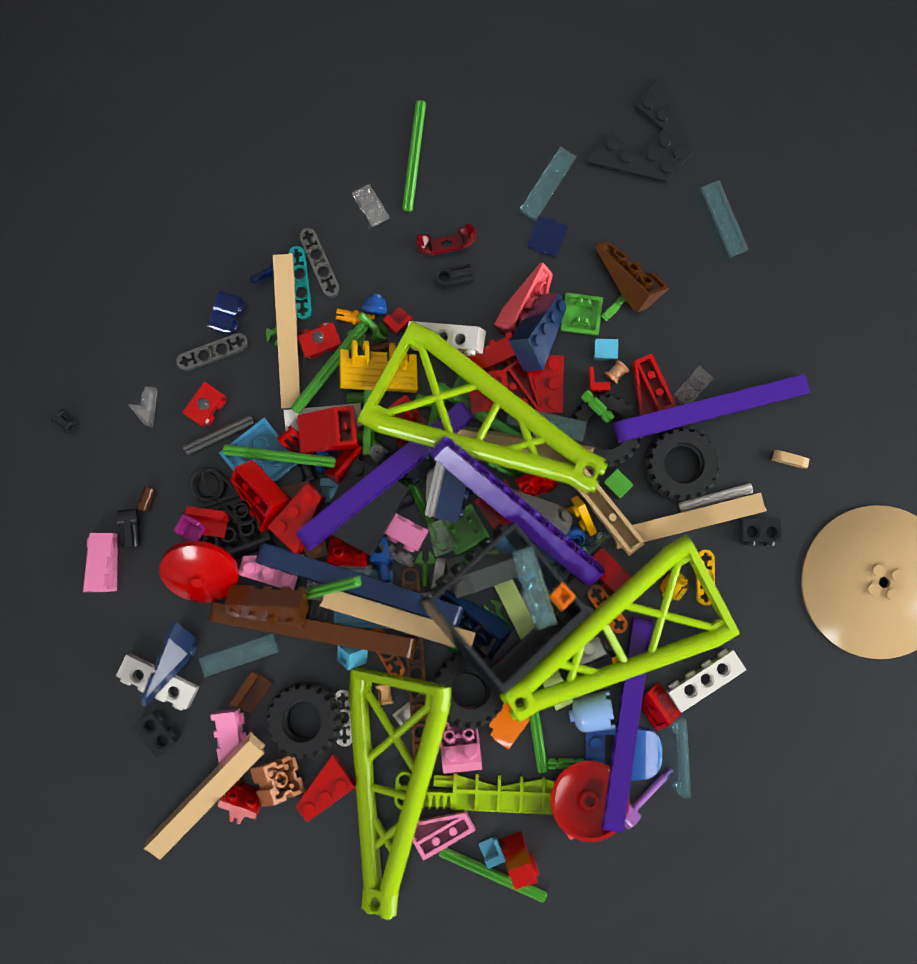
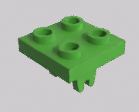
(582, 314)
(467, 530)

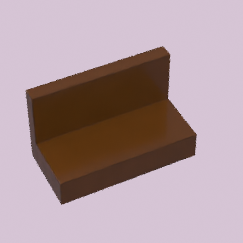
(251, 692)

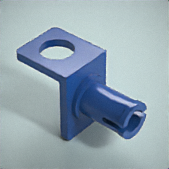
(381, 562)

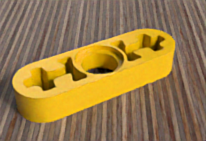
(711, 563)

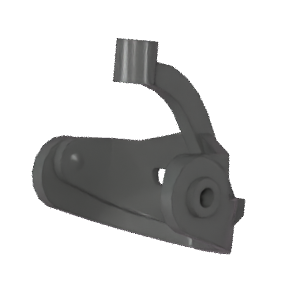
(381, 452)

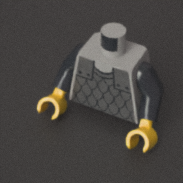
(596, 651)

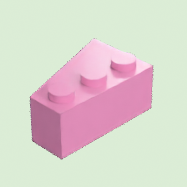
(407, 533)
(101, 563)
(267, 575)
(228, 730)
(441, 831)

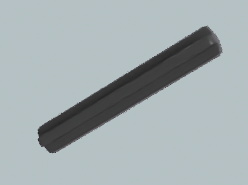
(218, 434)

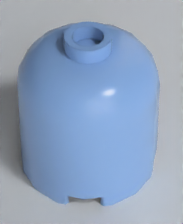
(593, 712)

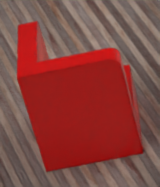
(397, 321)

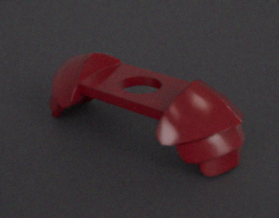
(463, 239)

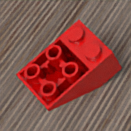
(328, 430)

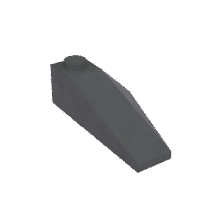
(552, 512)
(487, 572)

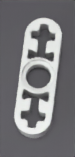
(348, 731)

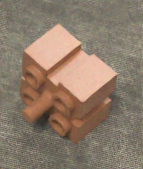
(277, 780)

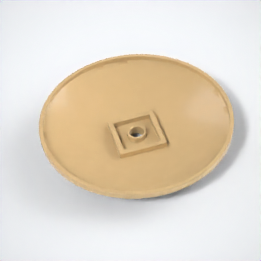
(844, 575)

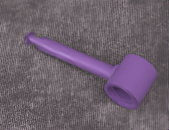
(633, 815)

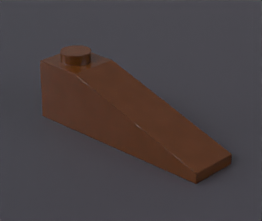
(634, 283)

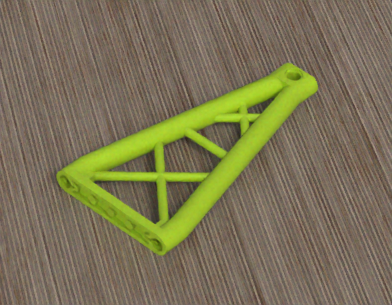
(528, 418)
(573, 644)
(380, 892)

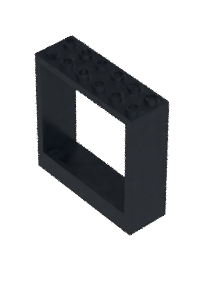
(535, 644)

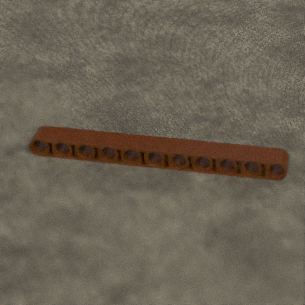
(325, 632)
(413, 663)

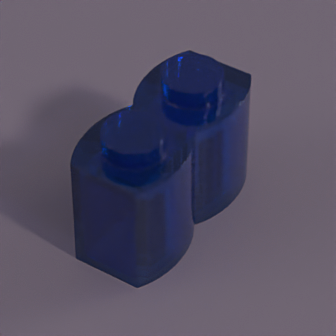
(225, 313)

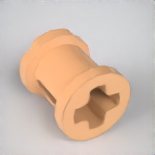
(616, 372)
(384, 694)

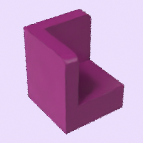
(189, 528)

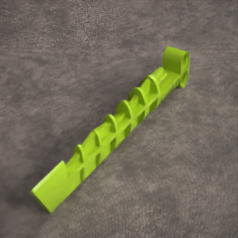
(475, 795)

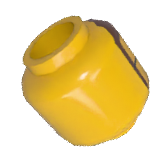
(680, 587)

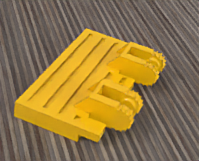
(365, 370)

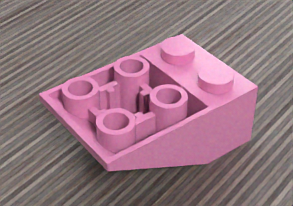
(460, 749)

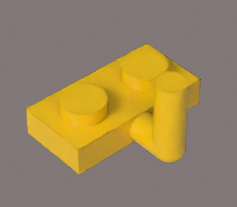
(580, 510)

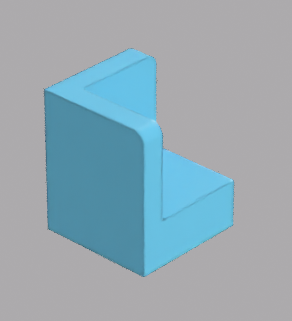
(606, 350)
(328, 488)
(351, 657)
(492, 852)

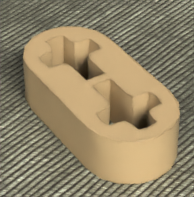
(790, 459)

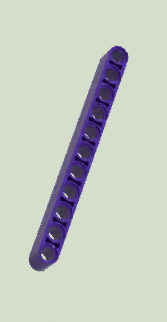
(711, 408)
(376, 483)
(517, 510)
(626, 732)

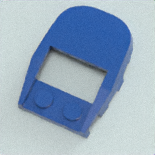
(647, 751)

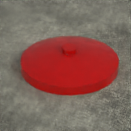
(198, 571)
(579, 800)

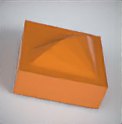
(561, 596)

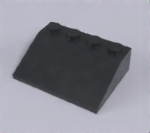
(370, 524)
(239, 538)

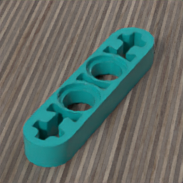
(302, 283)

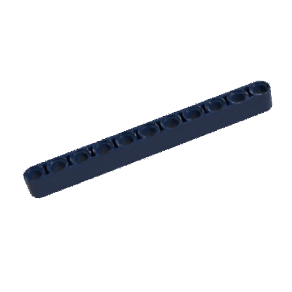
(369, 589)

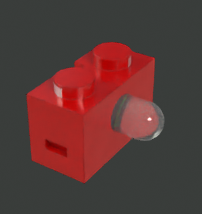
(319, 340)
(205, 404)

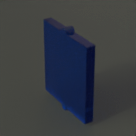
(547, 236)

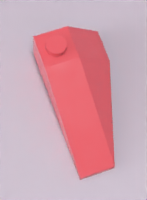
(523, 299)

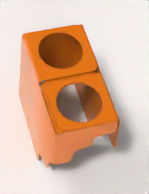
(505, 728)

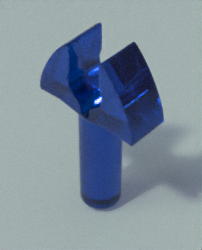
(263, 274)

